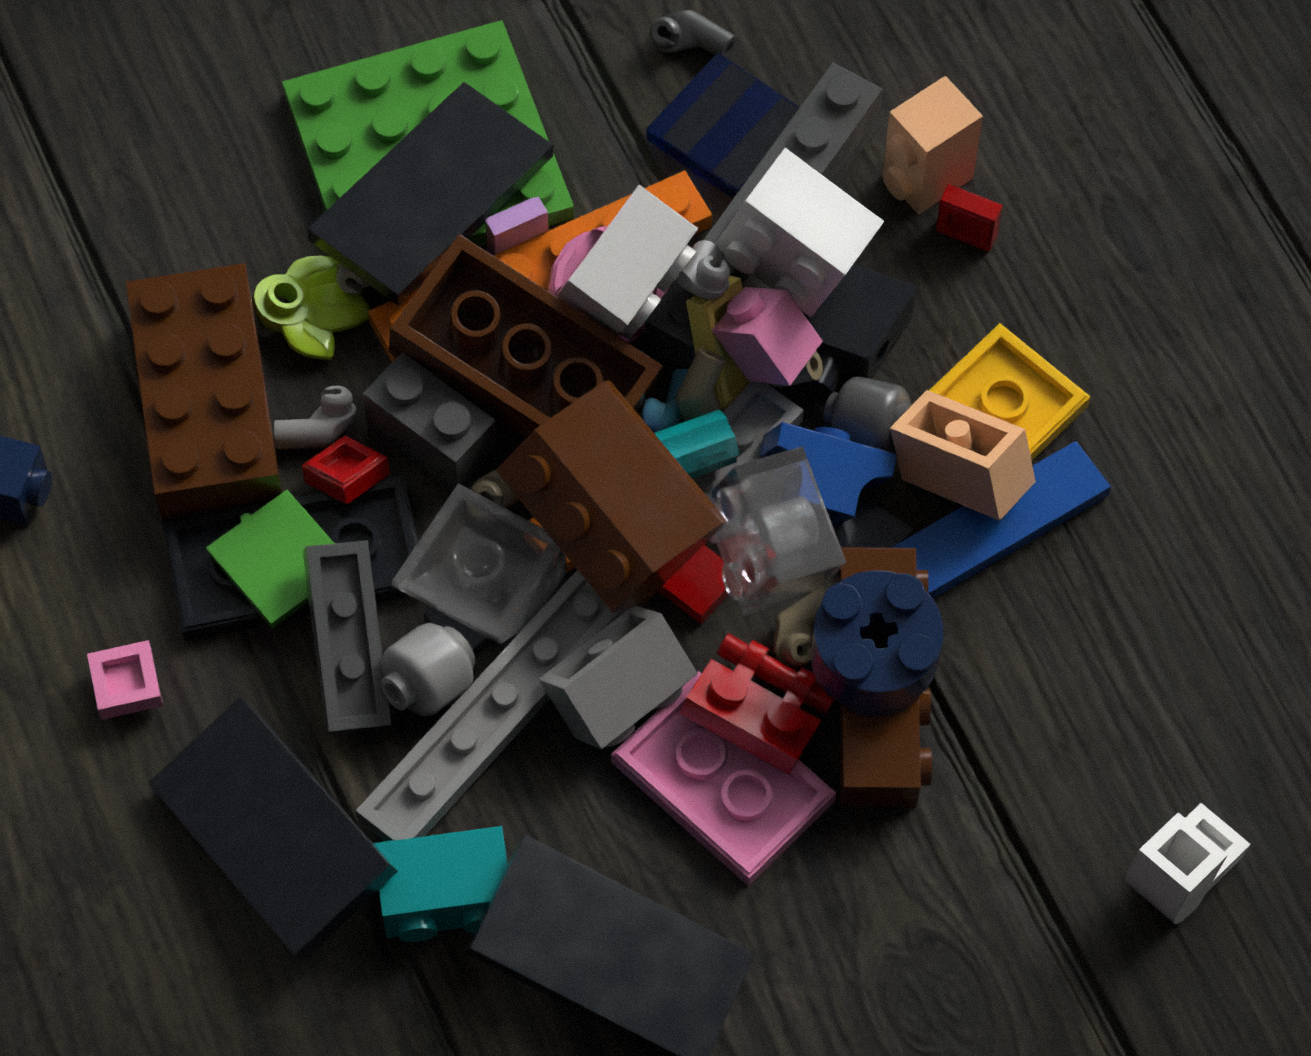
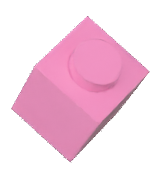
(767, 335)

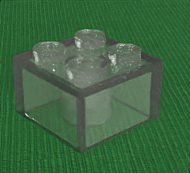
(776, 532)

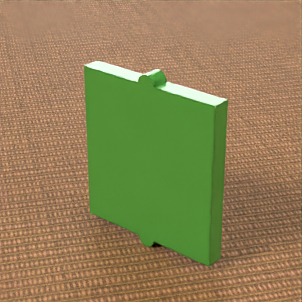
(267, 556)

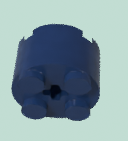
(881, 608)

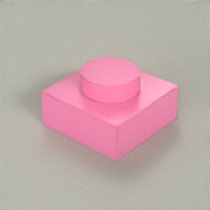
(124, 679)

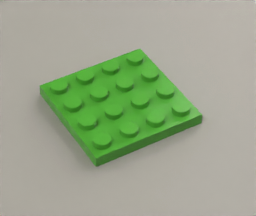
(367, 106)

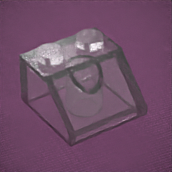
(483, 566)

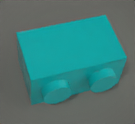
(441, 882)

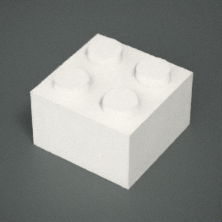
(798, 232)
(633, 256)

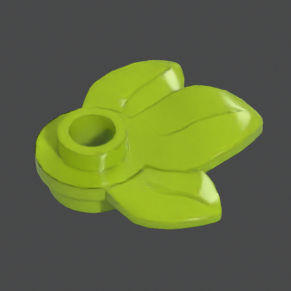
(315, 308)

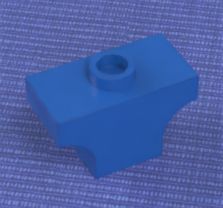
(836, 462)

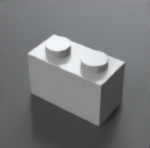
(619, 677)

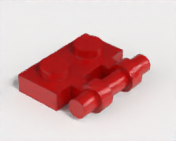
(751, 715)

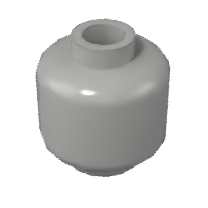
(427, 669)

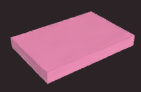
(721, 792)

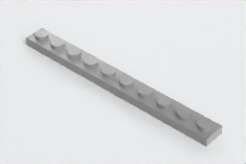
(509, 689)

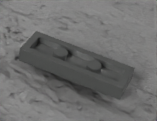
(346, 637)

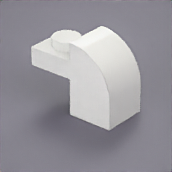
(1185, 862)

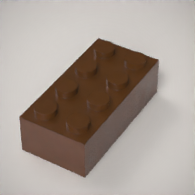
(513, 342)
(203, 392)

